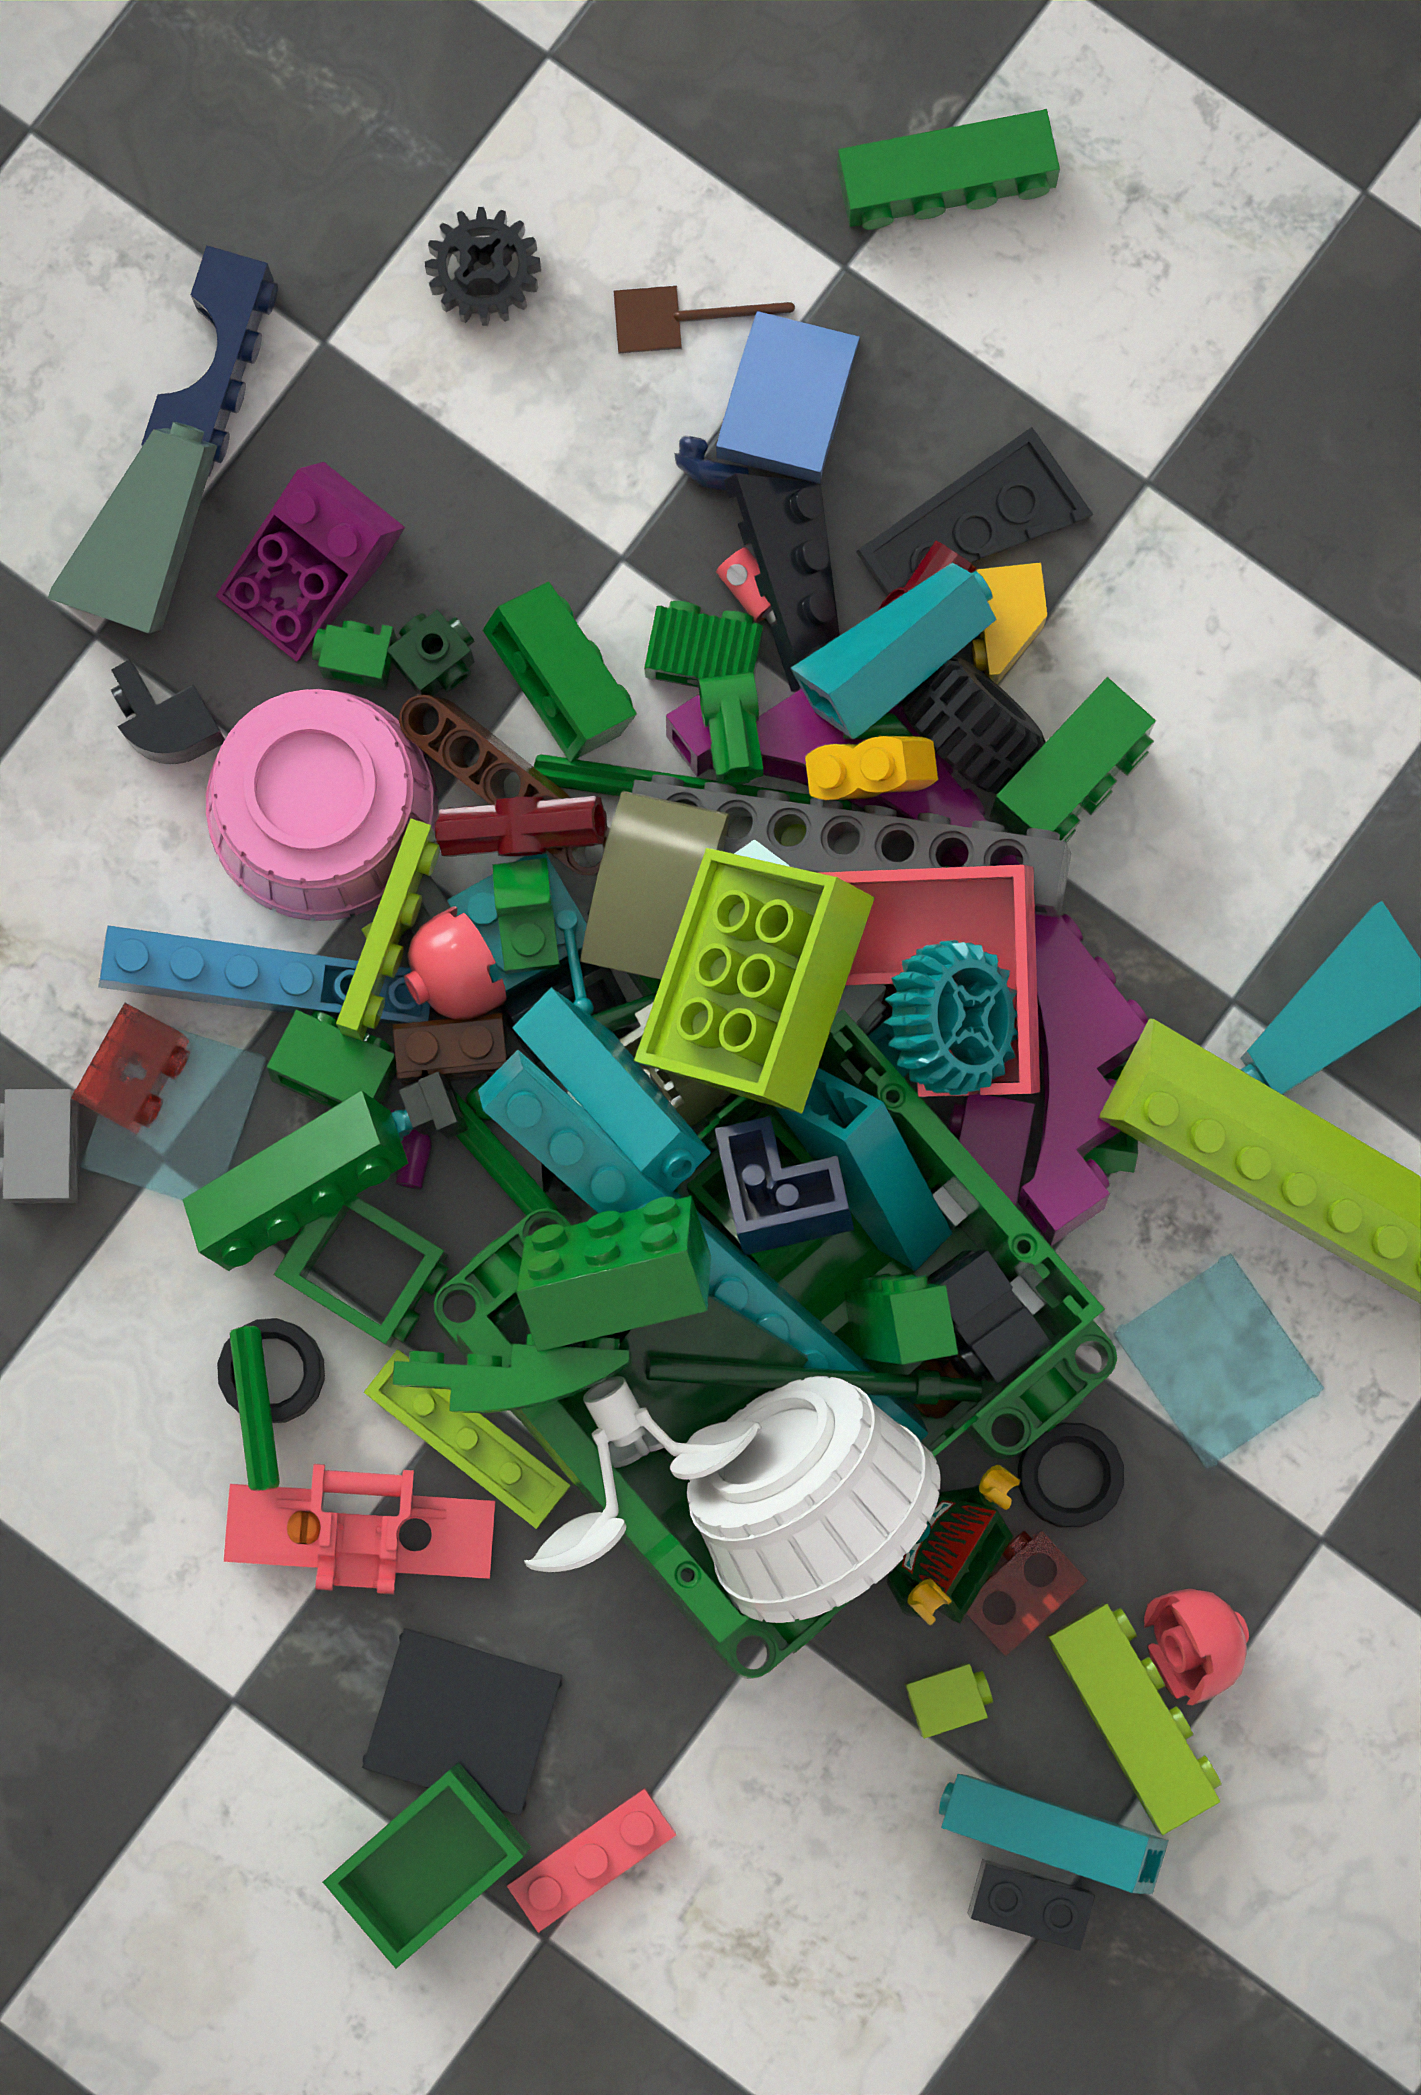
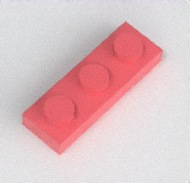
(591, 1860)

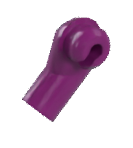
(417, 1152)

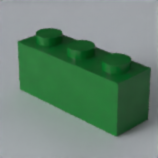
(560, 671)

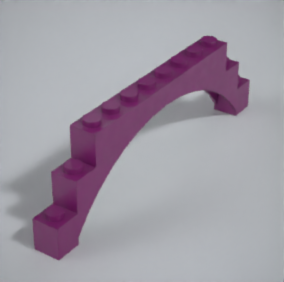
(1081, 1014)

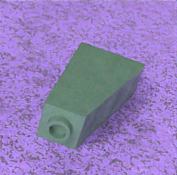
(140, 536)

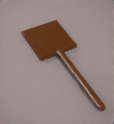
(651, 317)

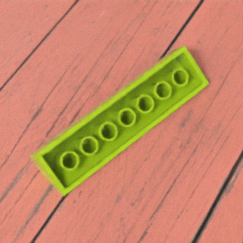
(1271, 1155)

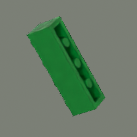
(948, 169)
(295, 1181)
(900, 1319)

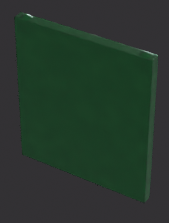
(712, 1335)

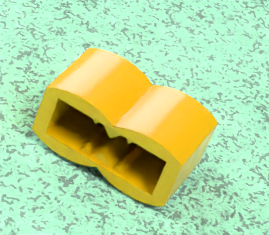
(871, 767)

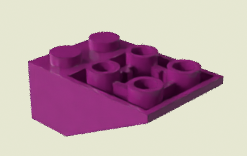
(309, 558)

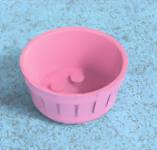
(316, 802)

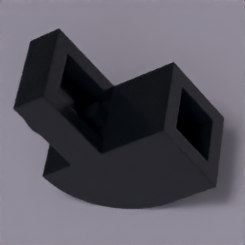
(166, 731)

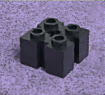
(988, 1319)

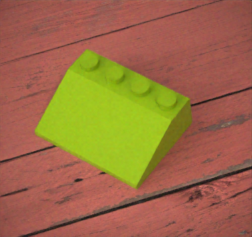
(755, 978)

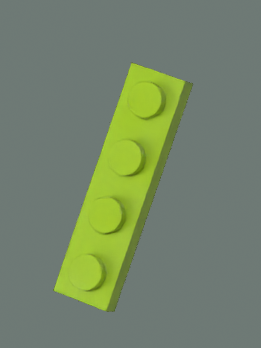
(381, 950)
(472, 1445)

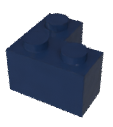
(777, 1203)

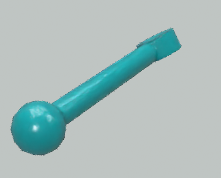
(566, 922)

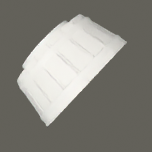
(814, 1501)

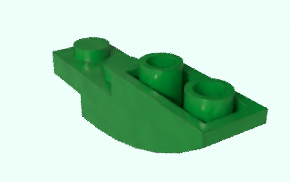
(529, 1382)

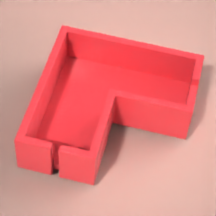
(966, 905)

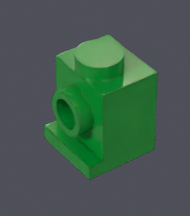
(354, 653)

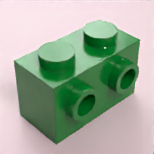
(329, 1065)

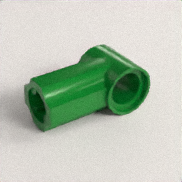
(731, 714)

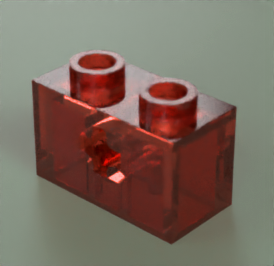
(132, 1040)

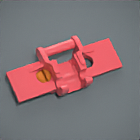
(357, 1549)

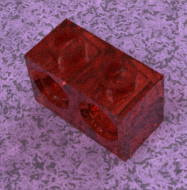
(1030, 1603)

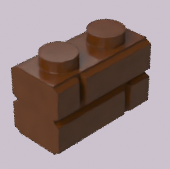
(450, 1047)

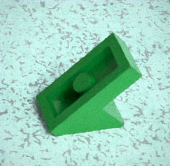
(525, 915)

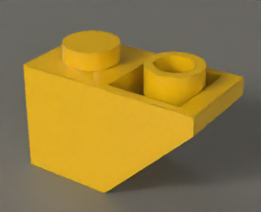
(1019, 615)

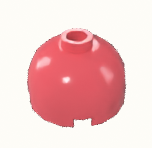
(452, 968)
(1198, 1643)

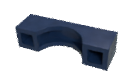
(232, 296)

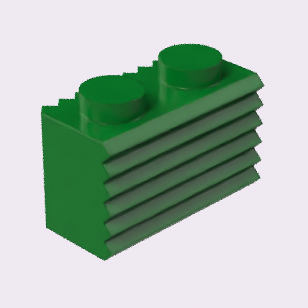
(700, 645)

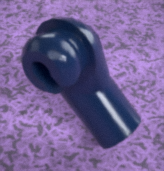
(700, 469)

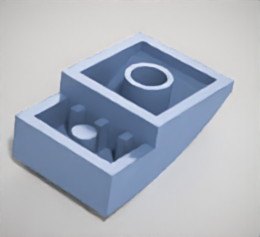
(787, 397)

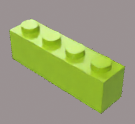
(1133, 1717)

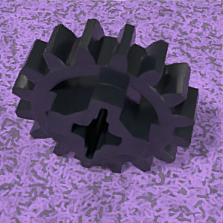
(471, 249)

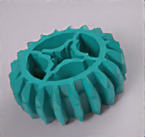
(966, 1017)

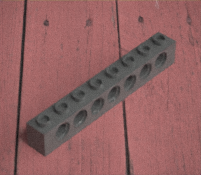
(878, 831)

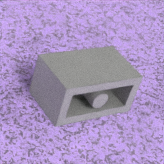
(39, 1146)

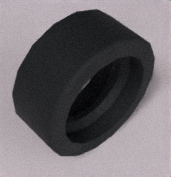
(312, 1367)
(1112, 1475)

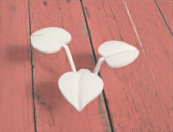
(631, 1436)

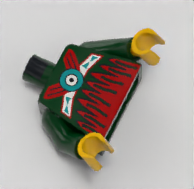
(955, 1550)

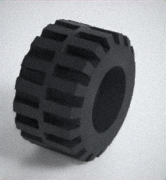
(973, 724)

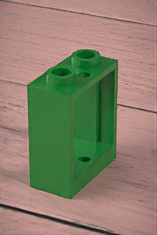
(402, 1316)

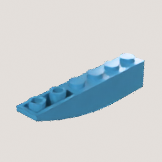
(241, 975)

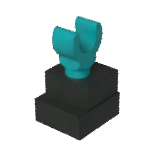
(430, 1107)

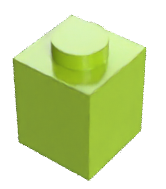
(948, 1699)

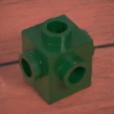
(433, 672)

